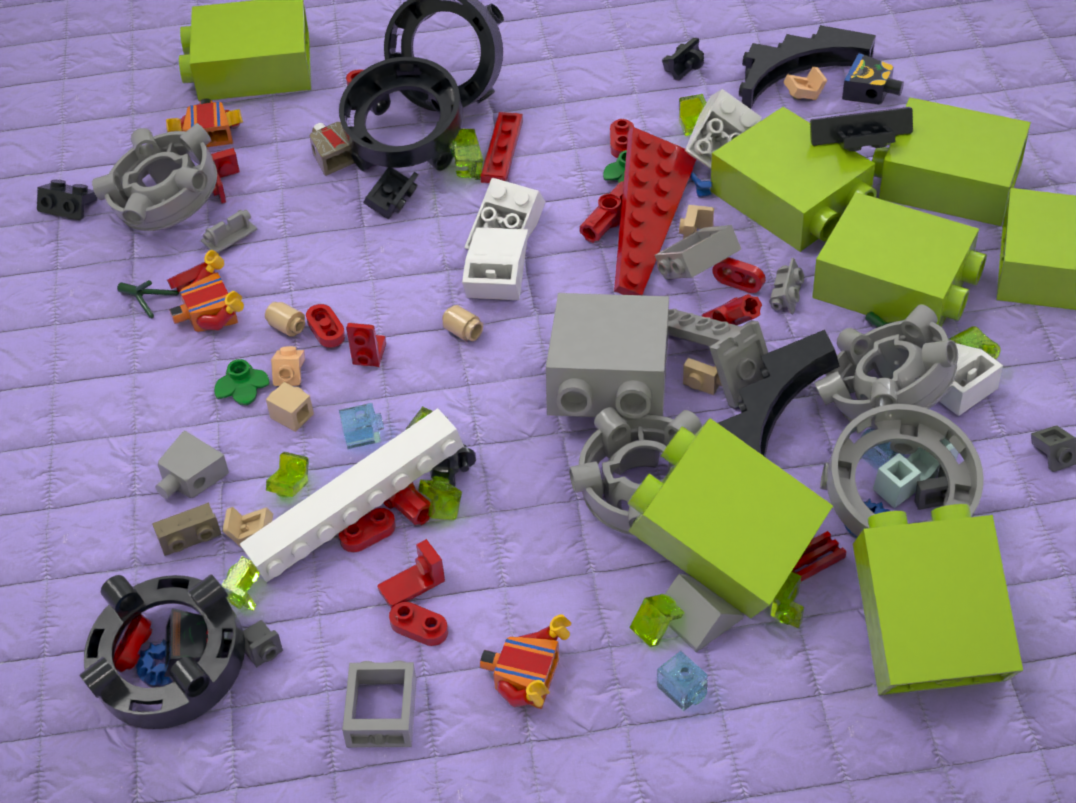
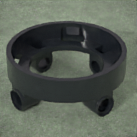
(483, 20)
(371, 93)
(195, 685)

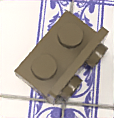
(186, 529)

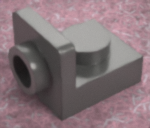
(1058, 446)
(931, 491)
(261, 643)

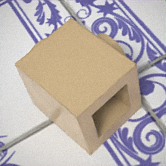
(289, 406)

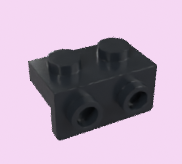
(390, 192)
(63, 199)

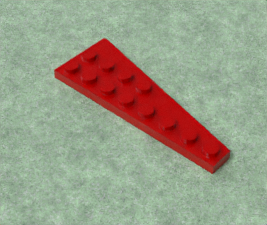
(651, 193)

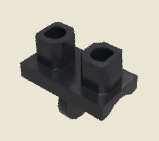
(685, 58)
(449, 467)

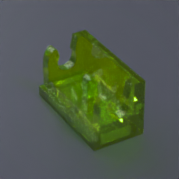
(467, 153)

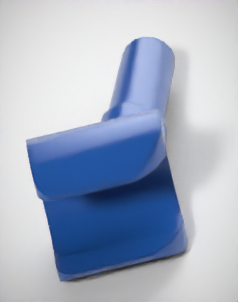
(702, 187)

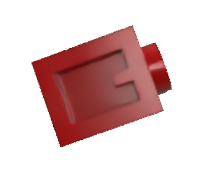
(226, 165)
(365, 345)
(416, 579)

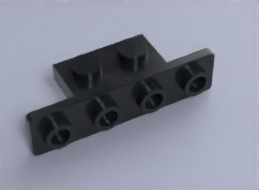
(862, 129)

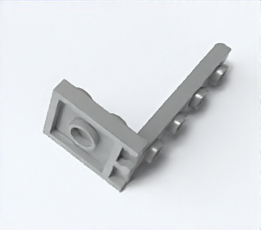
(733, 348)

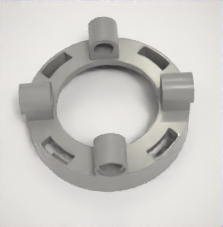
(906, 430)

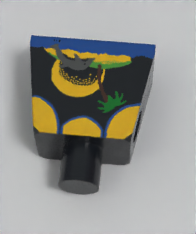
(870, 81)

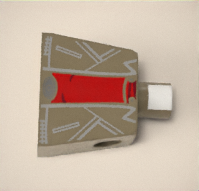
(330, 147)

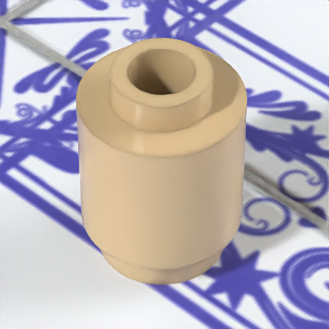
(285, 318)
(462, 323)

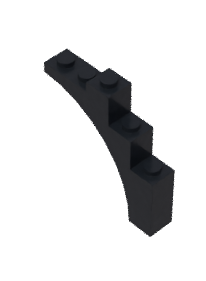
(796, 54)
(784, 376)

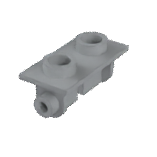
(223, 236)
(787, 287)

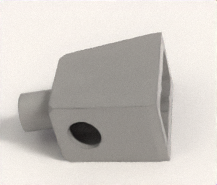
(190, 467)

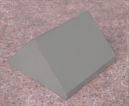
(704, 612)

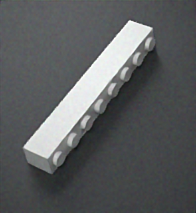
(352, 495)

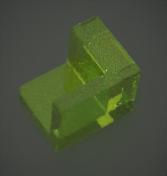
(689, 111)

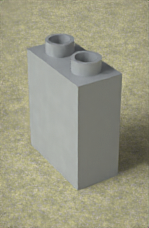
(607, 355)

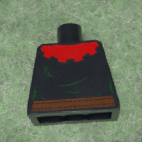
(186, 637)

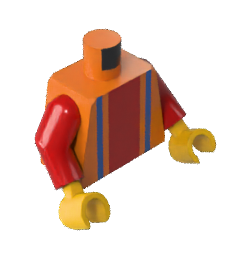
(213, 120)
(207, 299)
(527, 664)

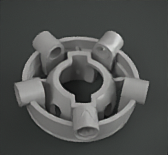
(170, 165)
(899, 356)
(628, 445)

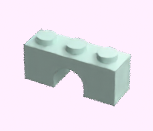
(899, 476)

